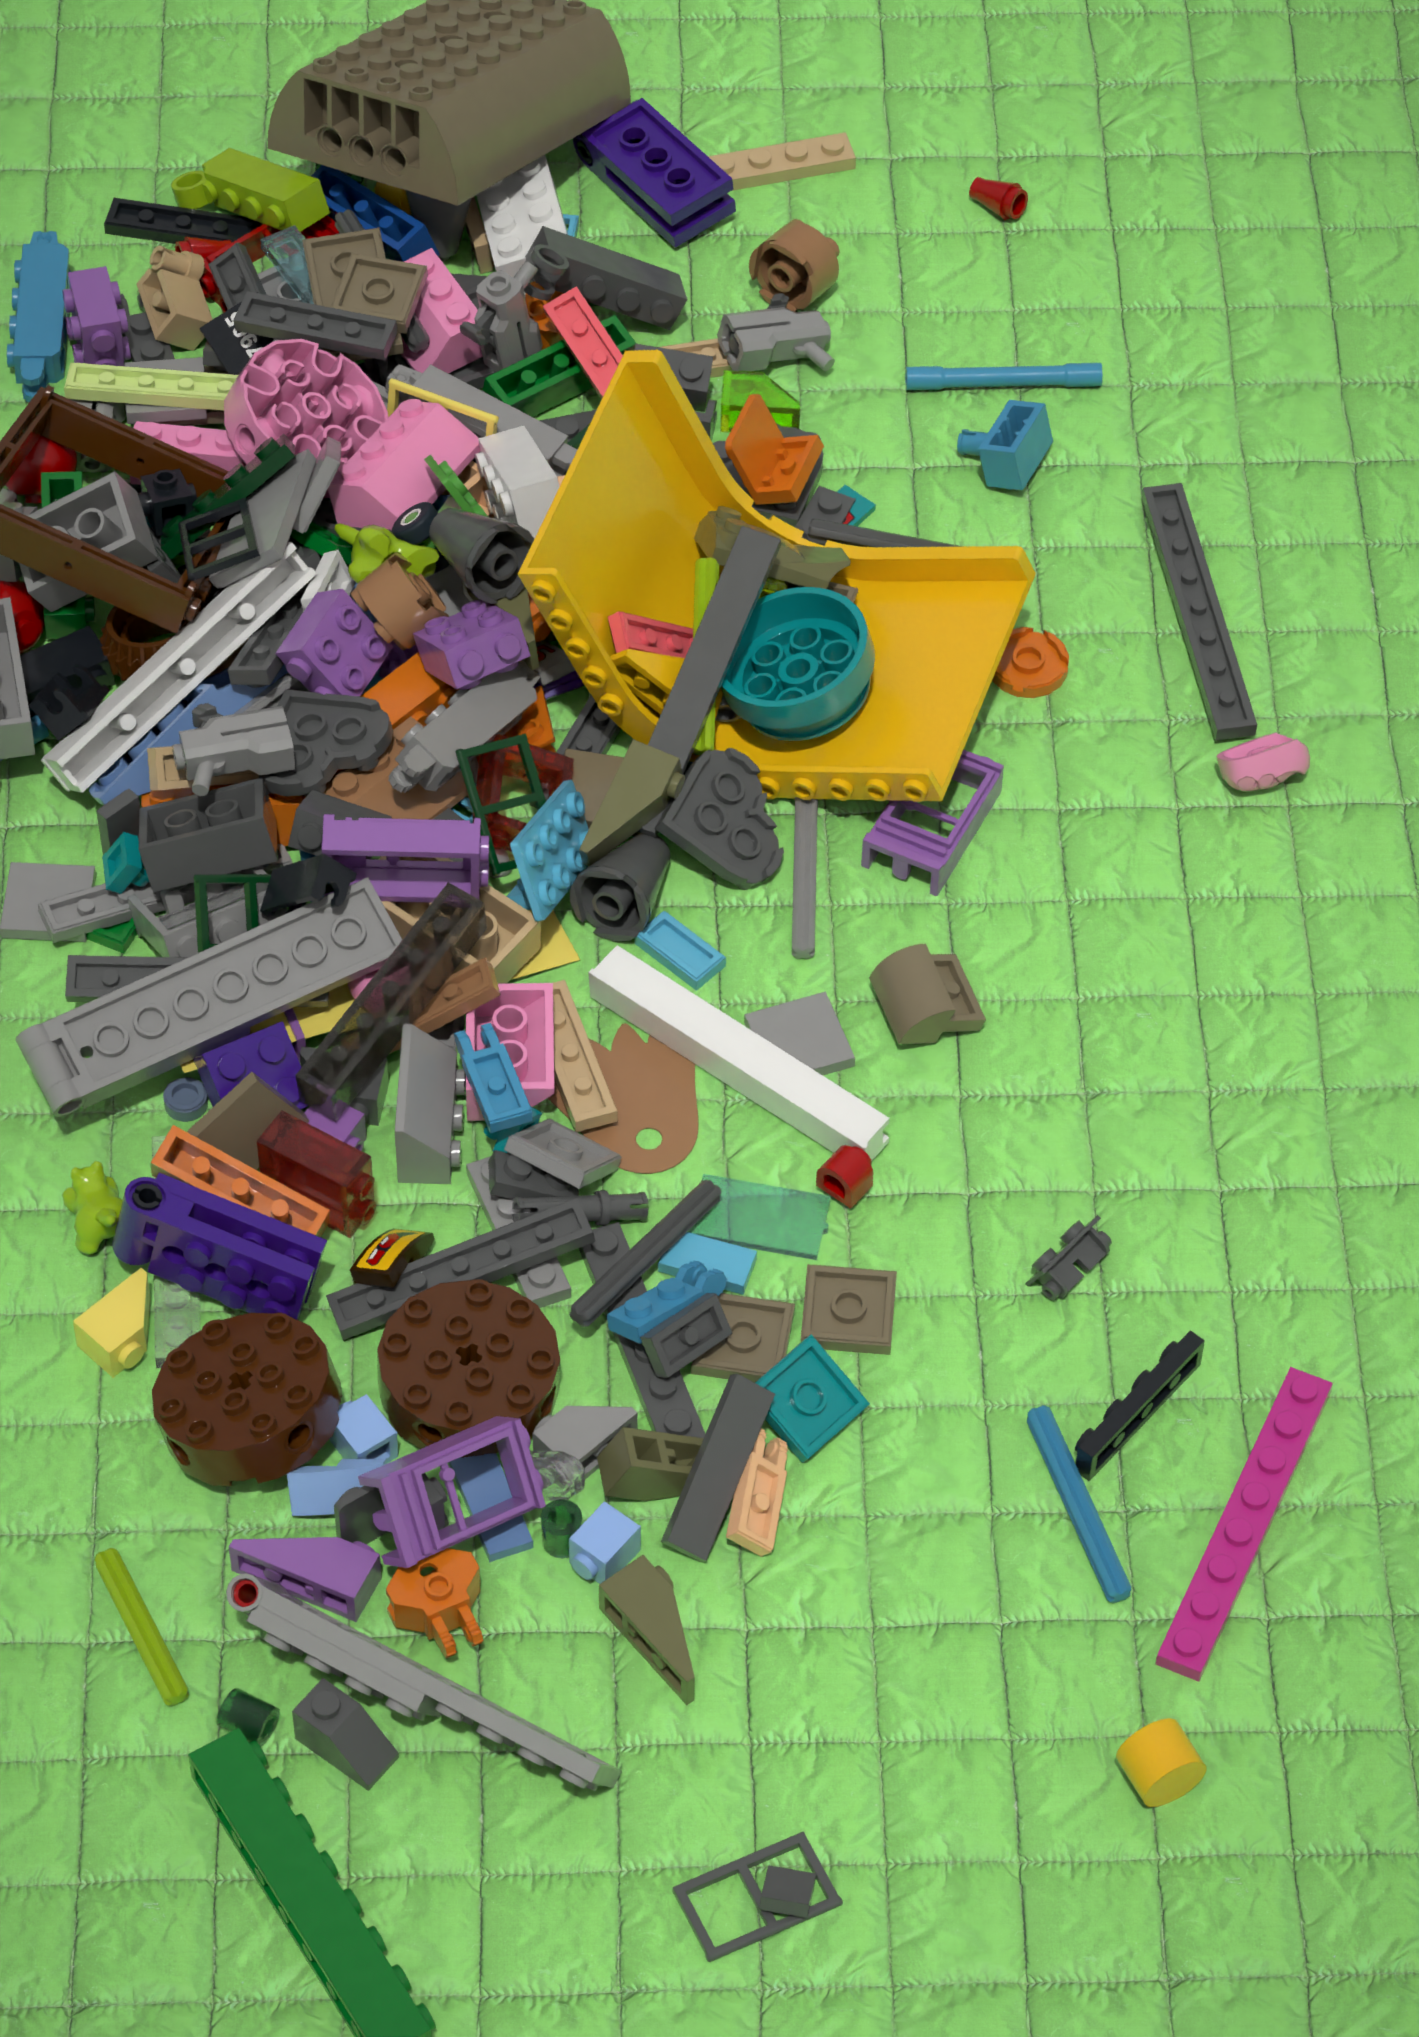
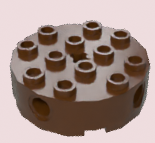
(466, 1358)
(247, 1398)

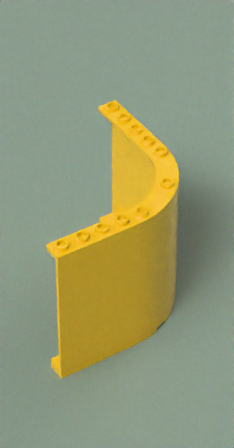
(628, 545)

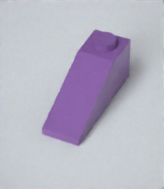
(316, 1570)

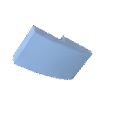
(318, 1488)

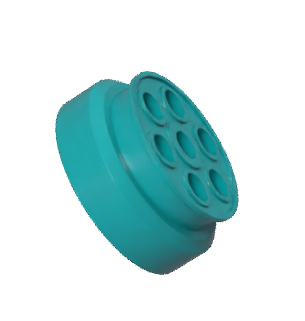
(801, 664)

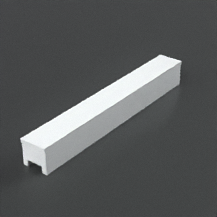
(174, 671)
(736, 1054)

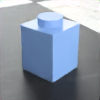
(364, 1432)
(604, 1544)

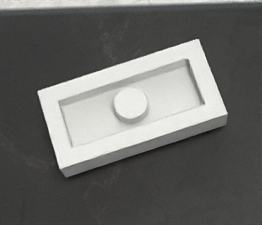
(331, 575)

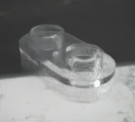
(560, 1474)

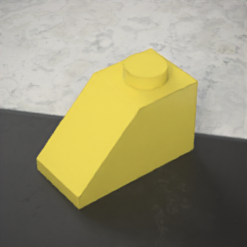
(117, 1325)

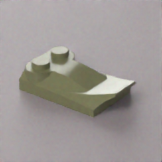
(793, 564)

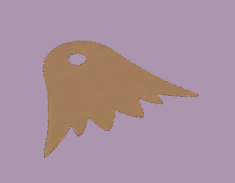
(650, 1090)

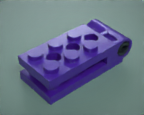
(657, 172)
(217, 1246)

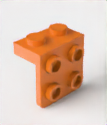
(769, 464)

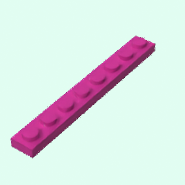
(1244, 1524)

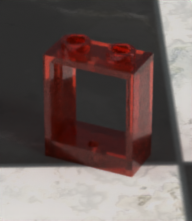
(551, 769)
(320, 1170)

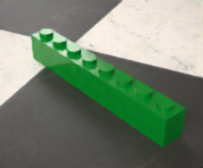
(305, 1892)

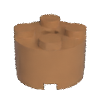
(795, 263)
(398, 601)

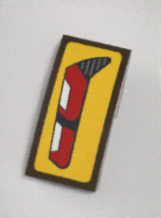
(389, 1255)

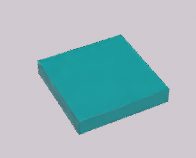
(810, 1398)

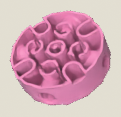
(305, 396)

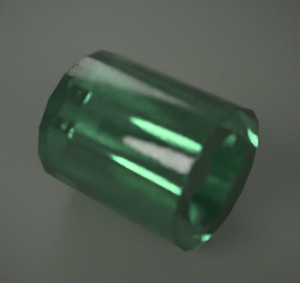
(555, 1516)
(250, 1714)

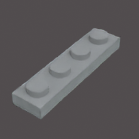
(540, 1283)

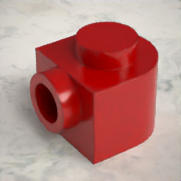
(846, 1175)

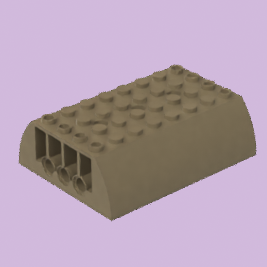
(454, 94)

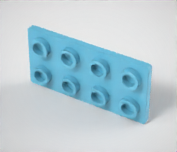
(549, 851)

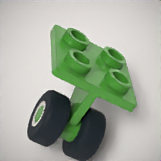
(415, 522)

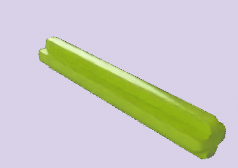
(141, 1627)

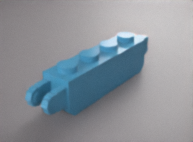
(40, 318)

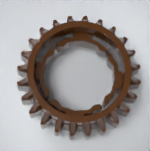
(125, 638)

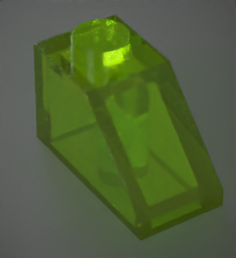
(738, 387)

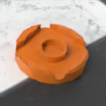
(1032, 664)

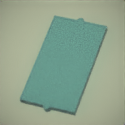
(766, 1218)

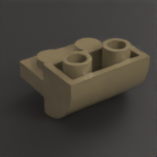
(925, 995)

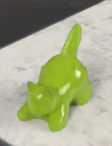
(376, 544)
(95, 1204)

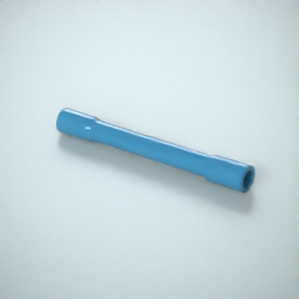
(1068, 375)

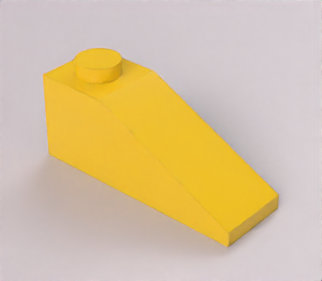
(651, 676)

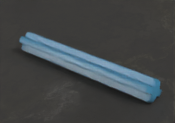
(1079, 1504)

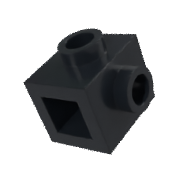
(165, 497)

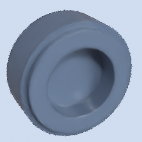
(185, 1099)

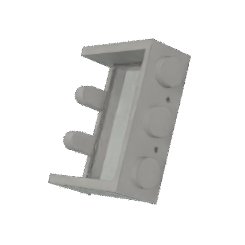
(176, 931)

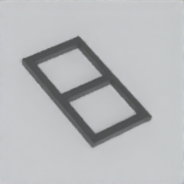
(741, 1867)

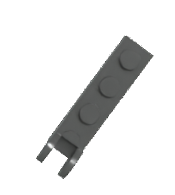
(605, 278)

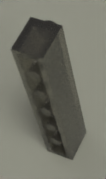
(389, 1000)

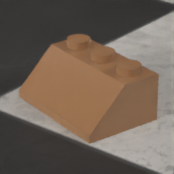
(375, 792)

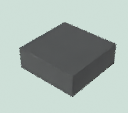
(787, 1891)

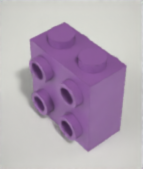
(95, 318)
(471, 644)
(333, 646)

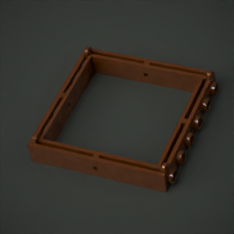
(83, 564)

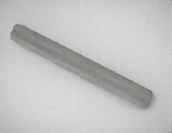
(804, 878)

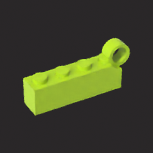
(253, 190)

